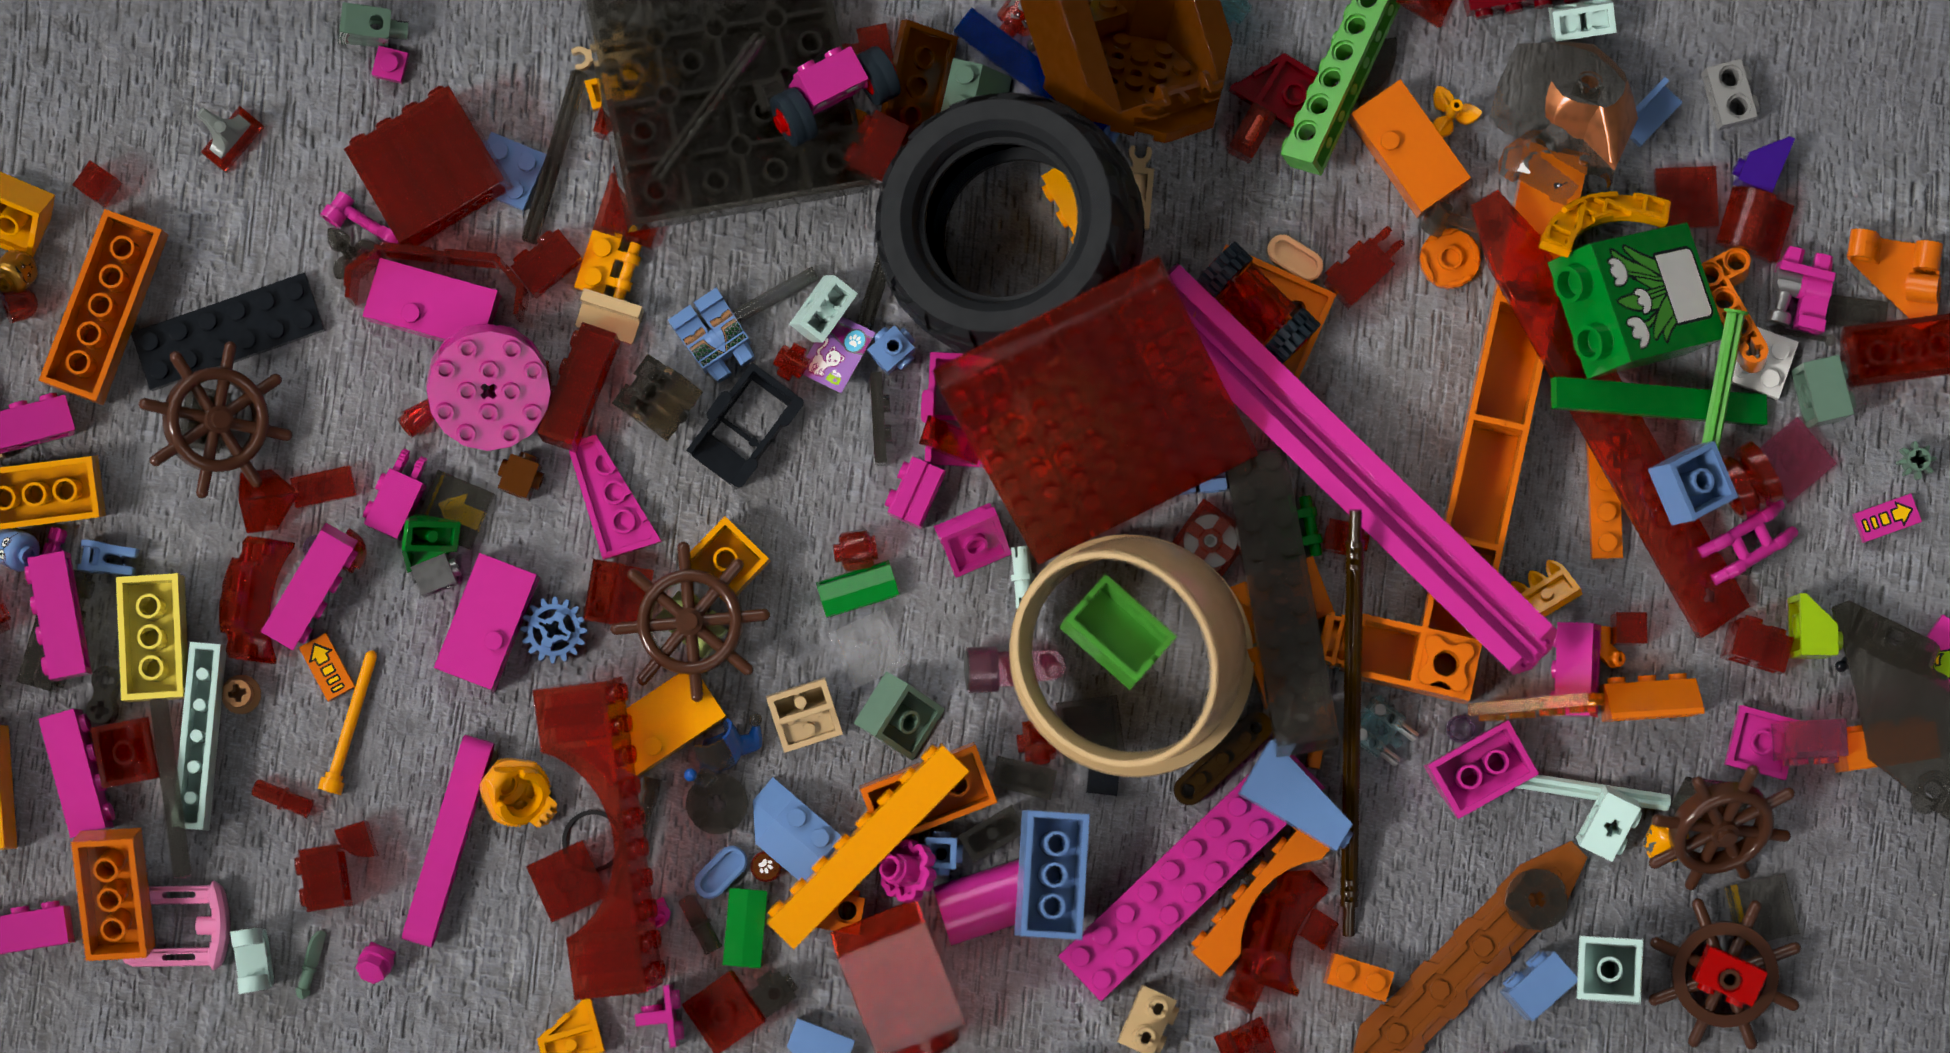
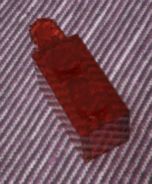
(1362, 269)

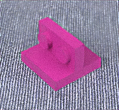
(973, 539)

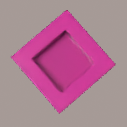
(390, 64)

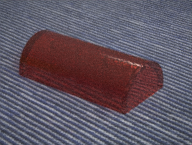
(1896, 350)

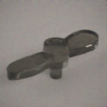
(1243, 872)

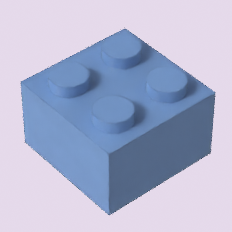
(1692, 483)
(1538, 984)

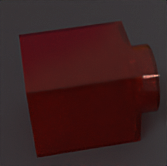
(899, 982)

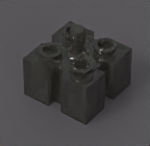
(657, 398)

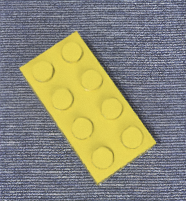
(152, 636)

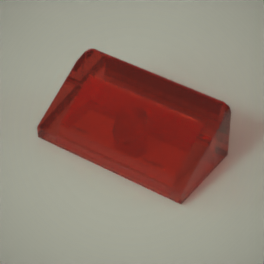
(947, 440)

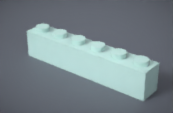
(200, 731)

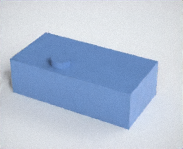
(1052, 875)

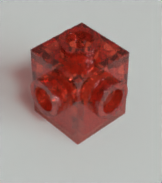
(1039, 753)

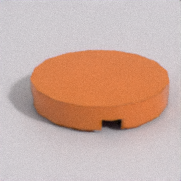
(1450, 259)

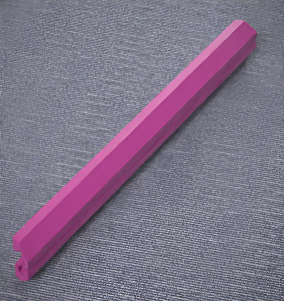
(1362, 481)

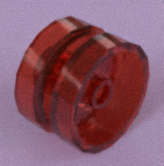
(1752, 479)

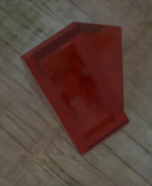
(267, 505)

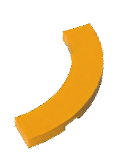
(1599, 209)

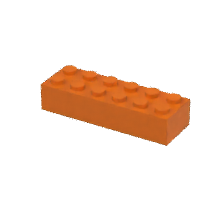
(103, 307)

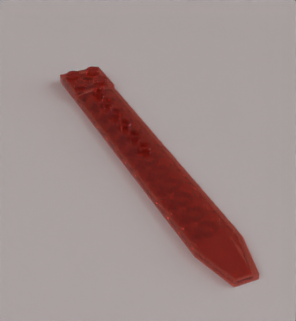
(1617, 441)

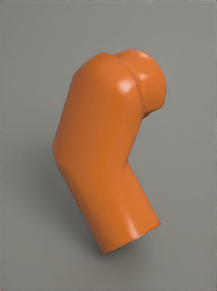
(1608, 653)

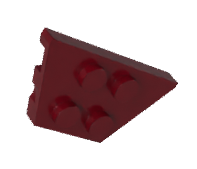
(1278, 87)

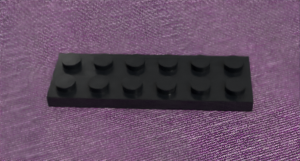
(251, 320)

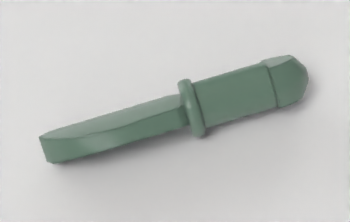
(310, 963)

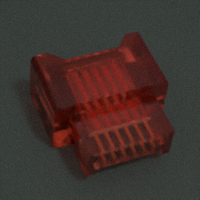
(1251, 133)

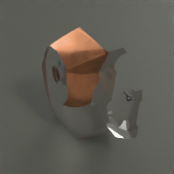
(1562, 102)

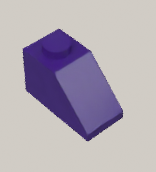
(1763, 165)

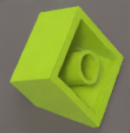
(1813, 630)

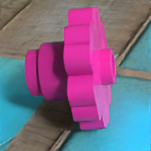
(908, 871)

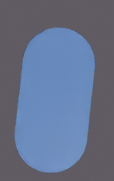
(720, 872)

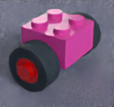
(828, 83)

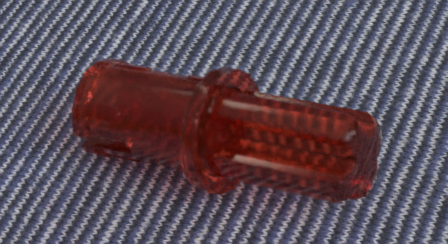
(282, 798)

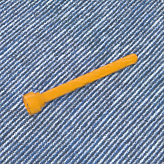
(333, 780)

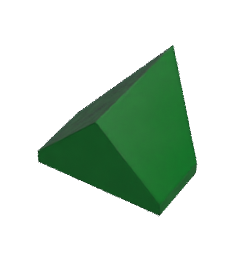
(427, 538)

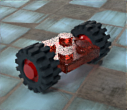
(1257, 303)

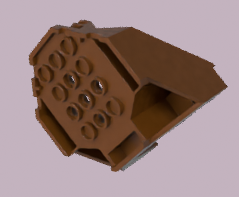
(1134, 61)

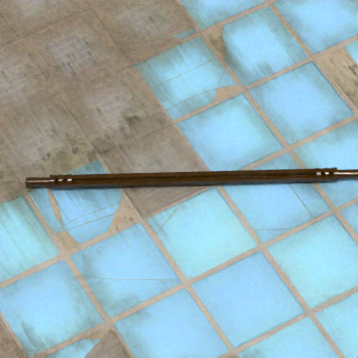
(1352, 718)

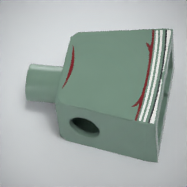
(357, 22)

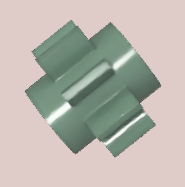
(1919, 453)

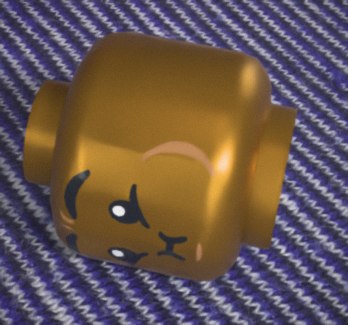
(17, 271)

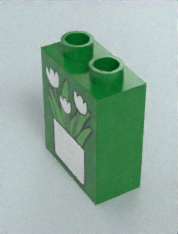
(1636, 300)

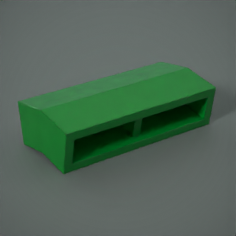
(857, 589)
(745, 928)

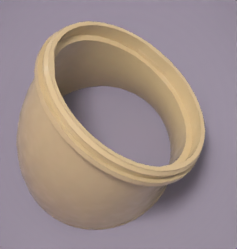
(1223, 628)

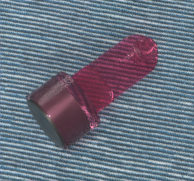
(989, 669)

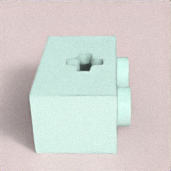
(823, 308)
(1607, 807)

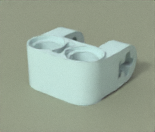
(252, 960)

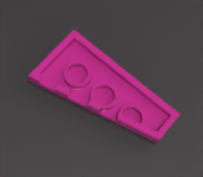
(612, 508)

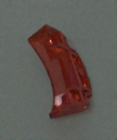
(248, 598)
(1274, 926)

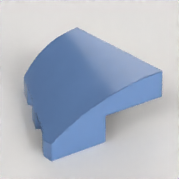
(816, 1039)

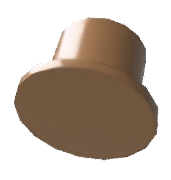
(241, 694)

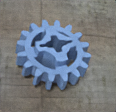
(547, 643)

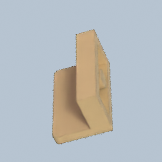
(610, 314)

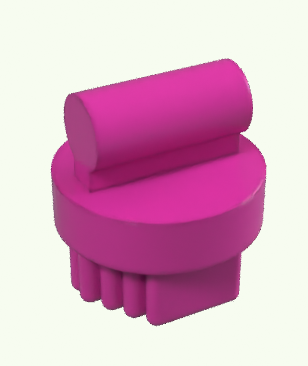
(375, 963)

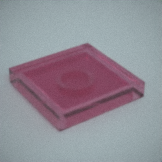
(1796, 458)

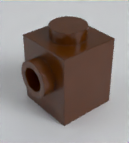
(520, 475)

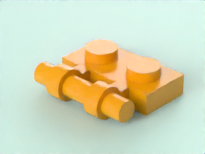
(599, 263)

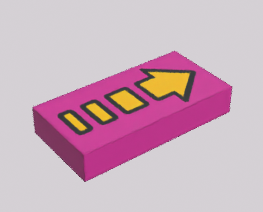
(1886, 518)

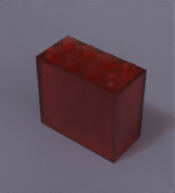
(428, 166)

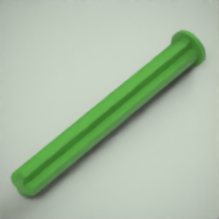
(1723, 375)

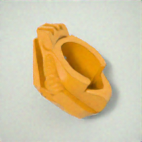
(518, 793)

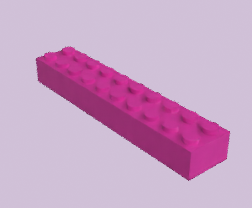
(1171, 890)

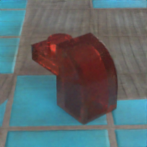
(1242, 989)

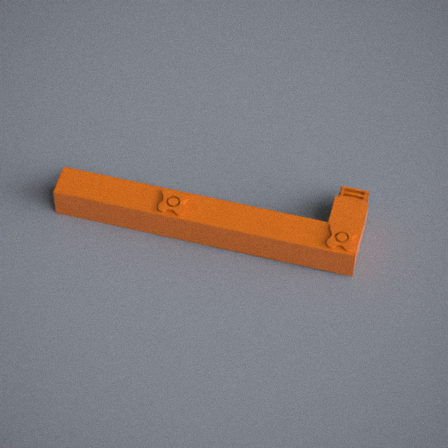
(1441, 653)

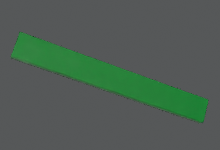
(1653, 401)

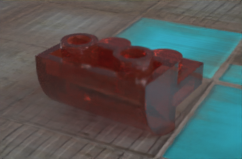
(1755, 223)
(612, 594)

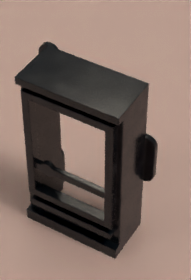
(721, 458)

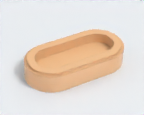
(1294, 257)

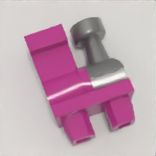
(1807, 283)

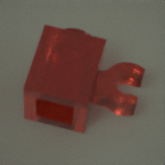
(872, 36)

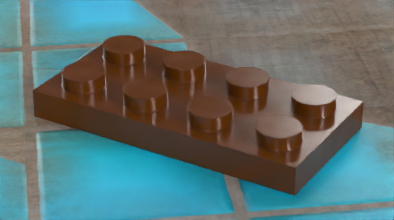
(923, 69)

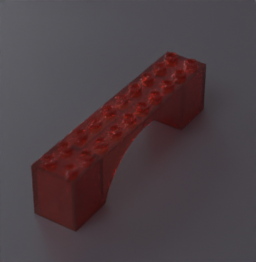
(591, 733)

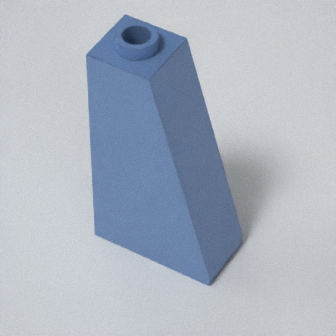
(1291, 796)

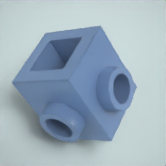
(889, 360)
(954, 851)

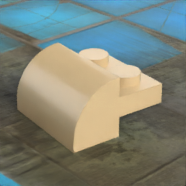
(804, 715)

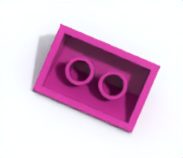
(1481, 769)

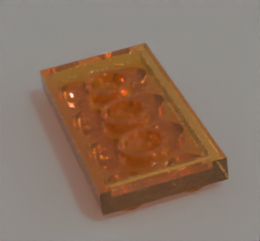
(1527, 707)

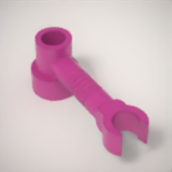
(342, 209)

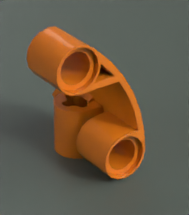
(1900, 270)

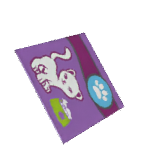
(839, 354)

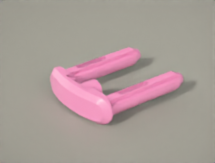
(215, 925)

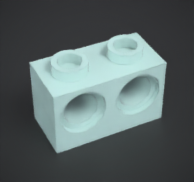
(1582, 19)

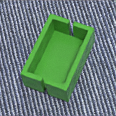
(1117, 632)

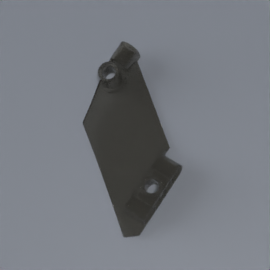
(1900, 703)

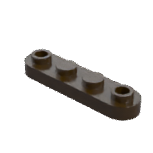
(1222, 759)

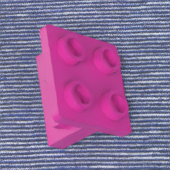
(655, 1015)

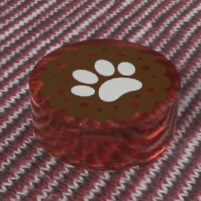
(765, 867)

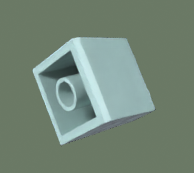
(1610, 970)

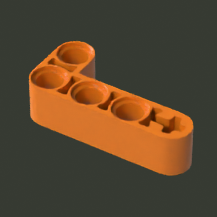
(1724, 290)

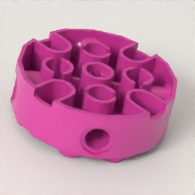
(488, 417)

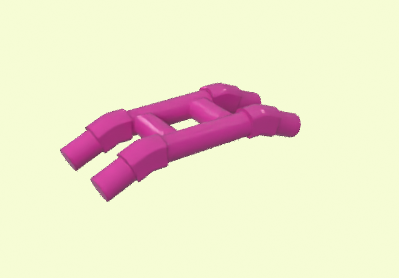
(1734, 538)

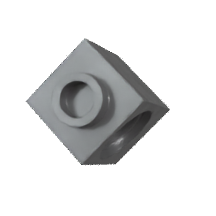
(436, 575)

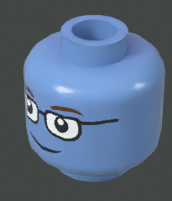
(16, 548)

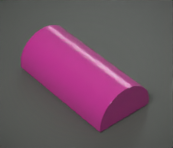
(979, 902)

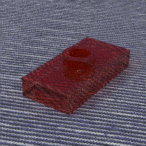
(324, 486)

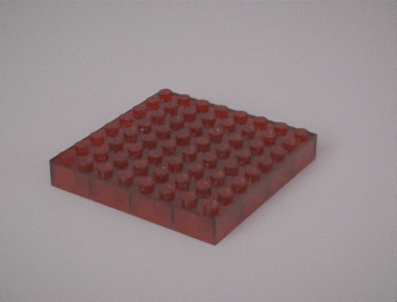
(1096, 410)

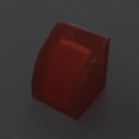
(357, 839)
(1318, 929)

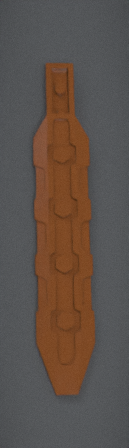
(1462, 966)

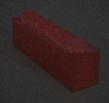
(578, 386)

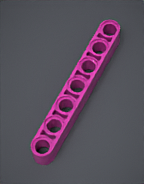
(448, 841)

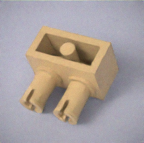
(1148, 1021)

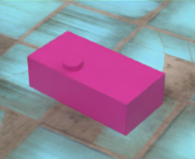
(427, 301)
(487, 622)

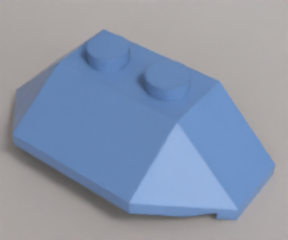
(790, 830)

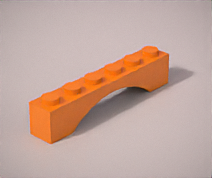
(1223, 941)

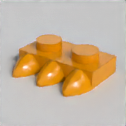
(1549, 592)

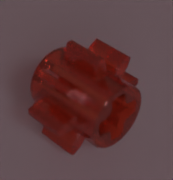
(791, 361)

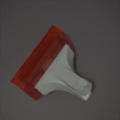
(229, 136)

